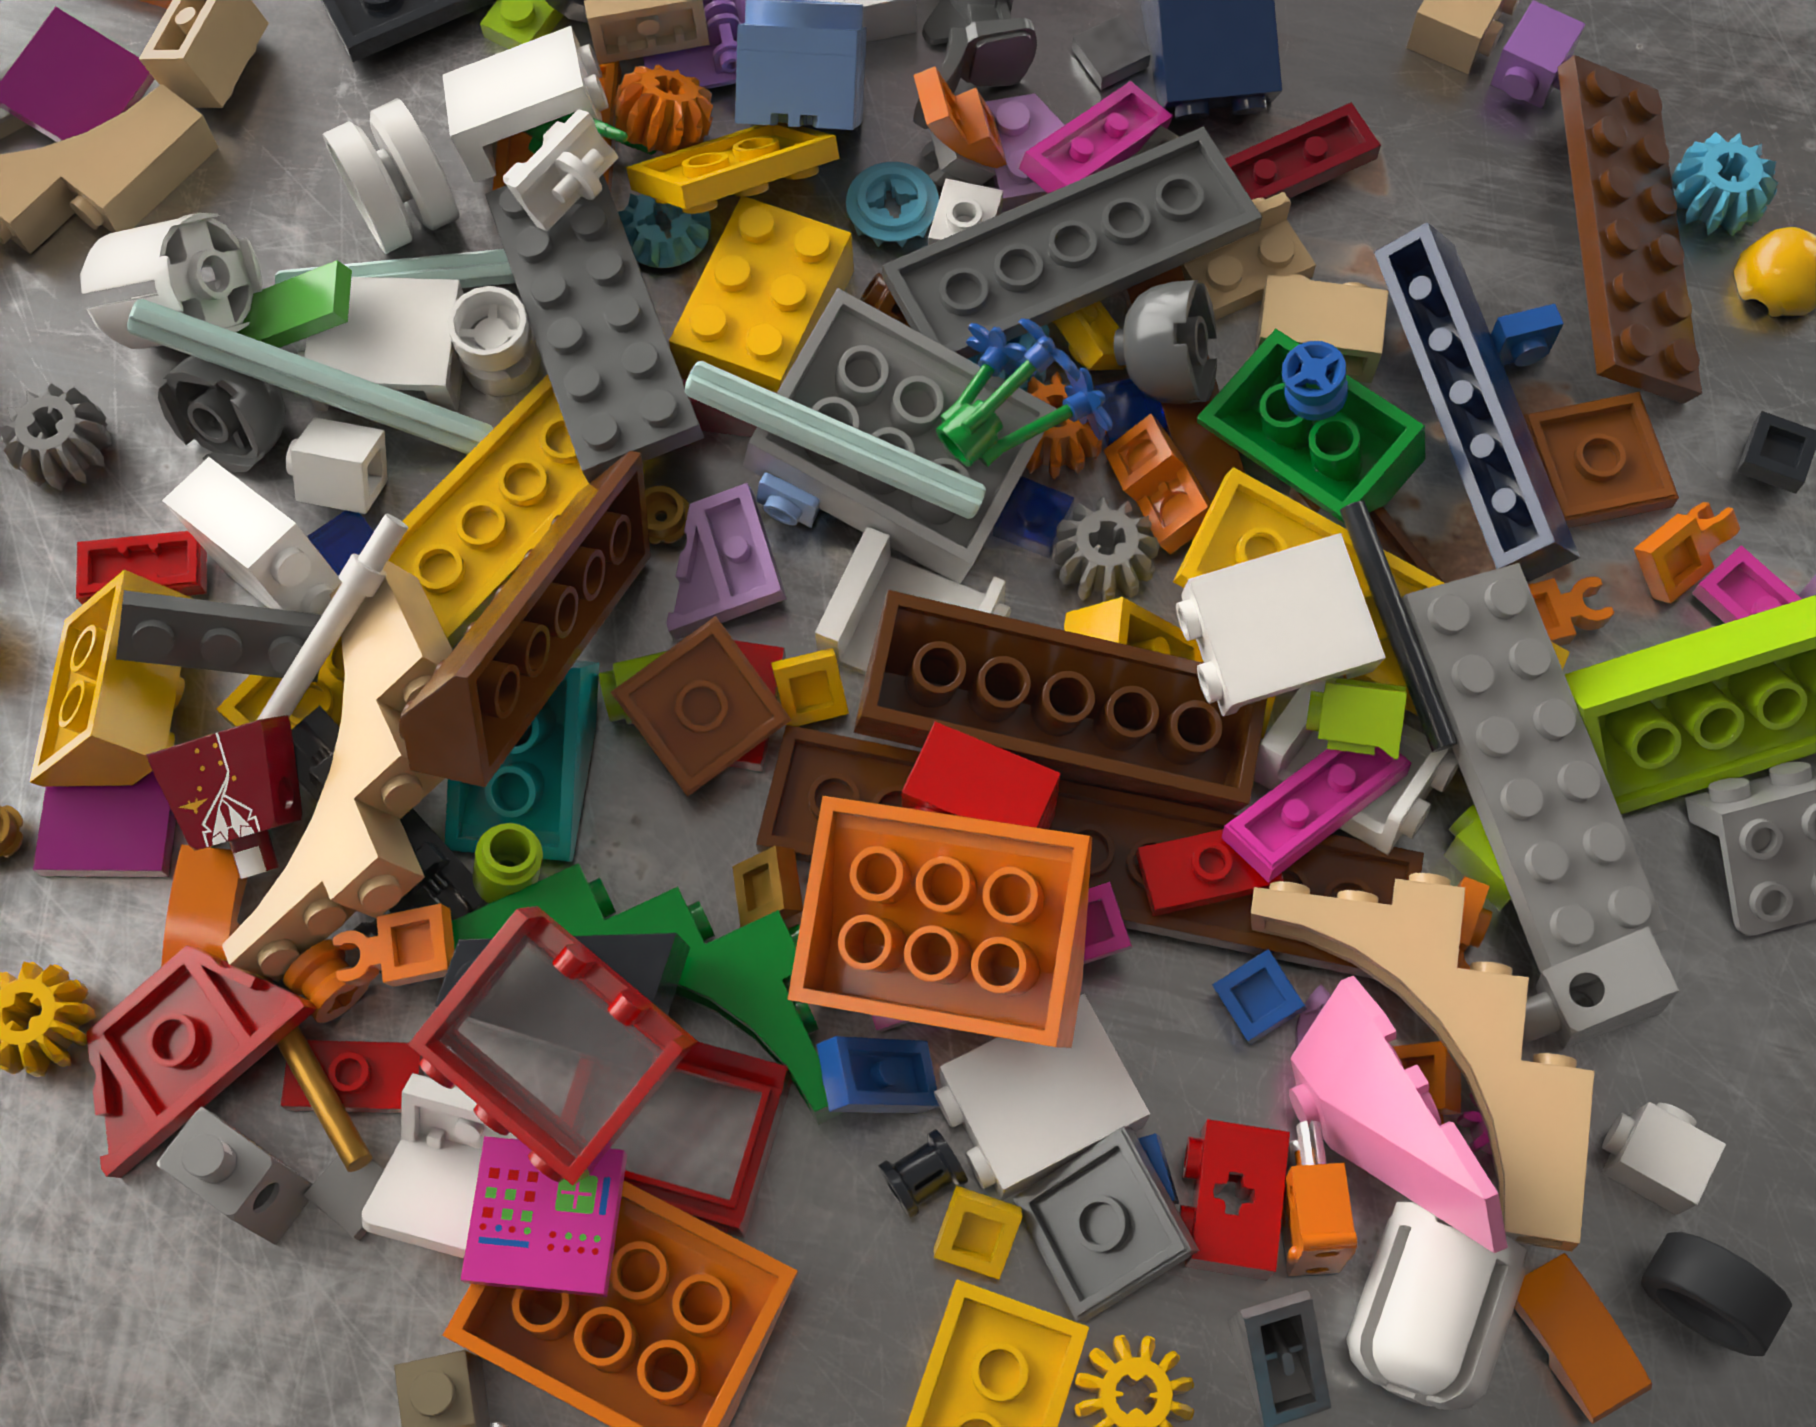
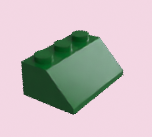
(1333, 461)

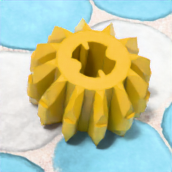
(51, 1031)
(1132, 1371)

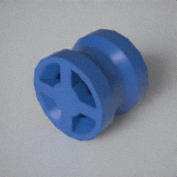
(1315, 364)

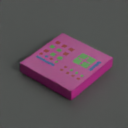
(542, 1230)

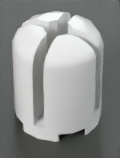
(173, 258)
(1434, 1310)

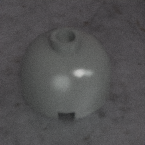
(1168, 343)
(223, 412)

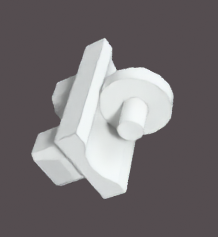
(561, 170)

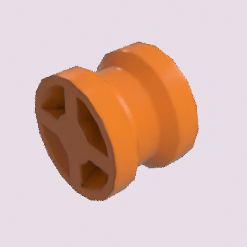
(315, 978)

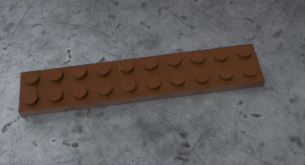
(1119, 823)

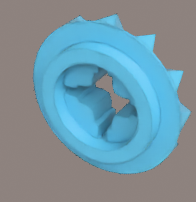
(909, 187)
(650, 245)

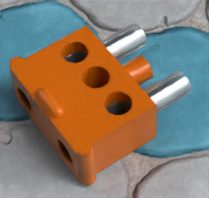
(1316, 1208)

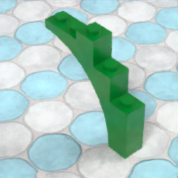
(735, 976)

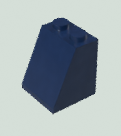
(1213, 55)

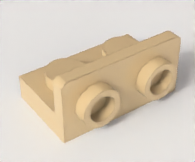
(644, 27)
(1240, 269)

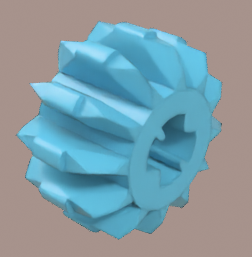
(1724, 183)

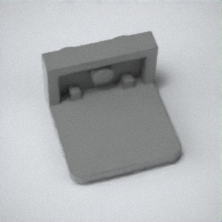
(1765, 844)

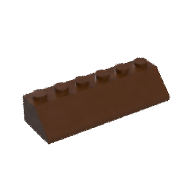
(531, 631)
(1060, 700)

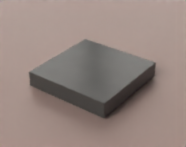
(1105, 1224)

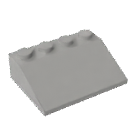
(896, 388)

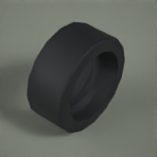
(1716, 1293)

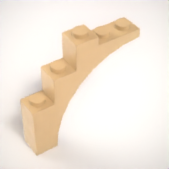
(106, 174)
(355, 843)
(1531, 1109)

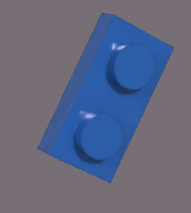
(877, 1075)

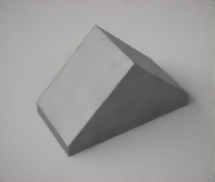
(1282, 1358)

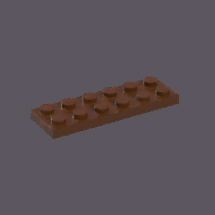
(1628, 232)

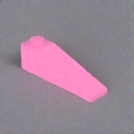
(1387, 1117)

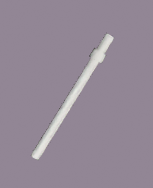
(359, 579)

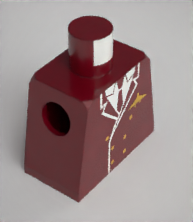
(233, 789)

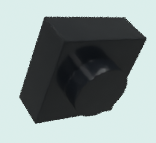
(1778, 452)

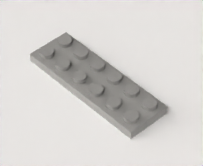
(1531, 766)

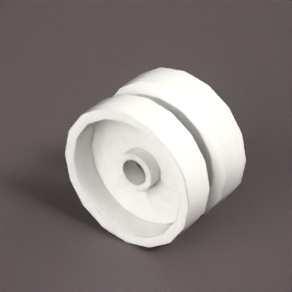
(396, 174)

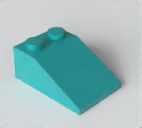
(541, 777)

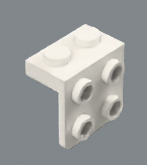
(433, 1172)

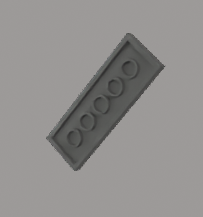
(1075, 244)
(597, 331)

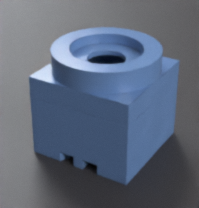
(801, 64)

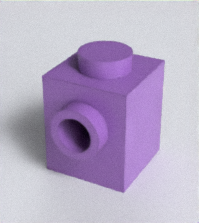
(1534, 52)

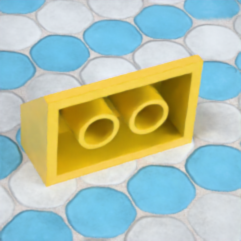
(100, 708)

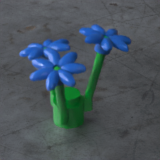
(972, 429)

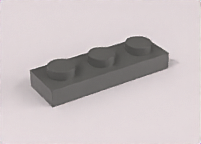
(211, 634)

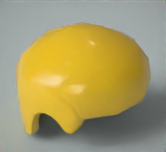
(1780, 272)

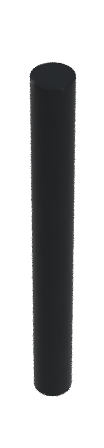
(1398, 626)

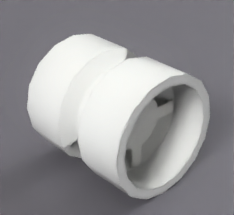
(494, 341)

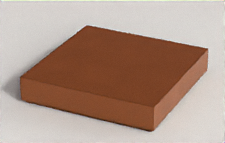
(1602, 459)
(701, 706)

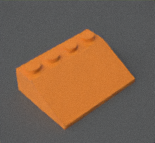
(945, 921)
(667, 1341)

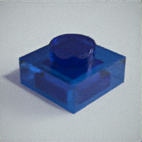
(1033, 516)

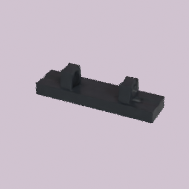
(445, 877)

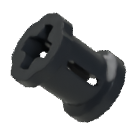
(923, 1173)

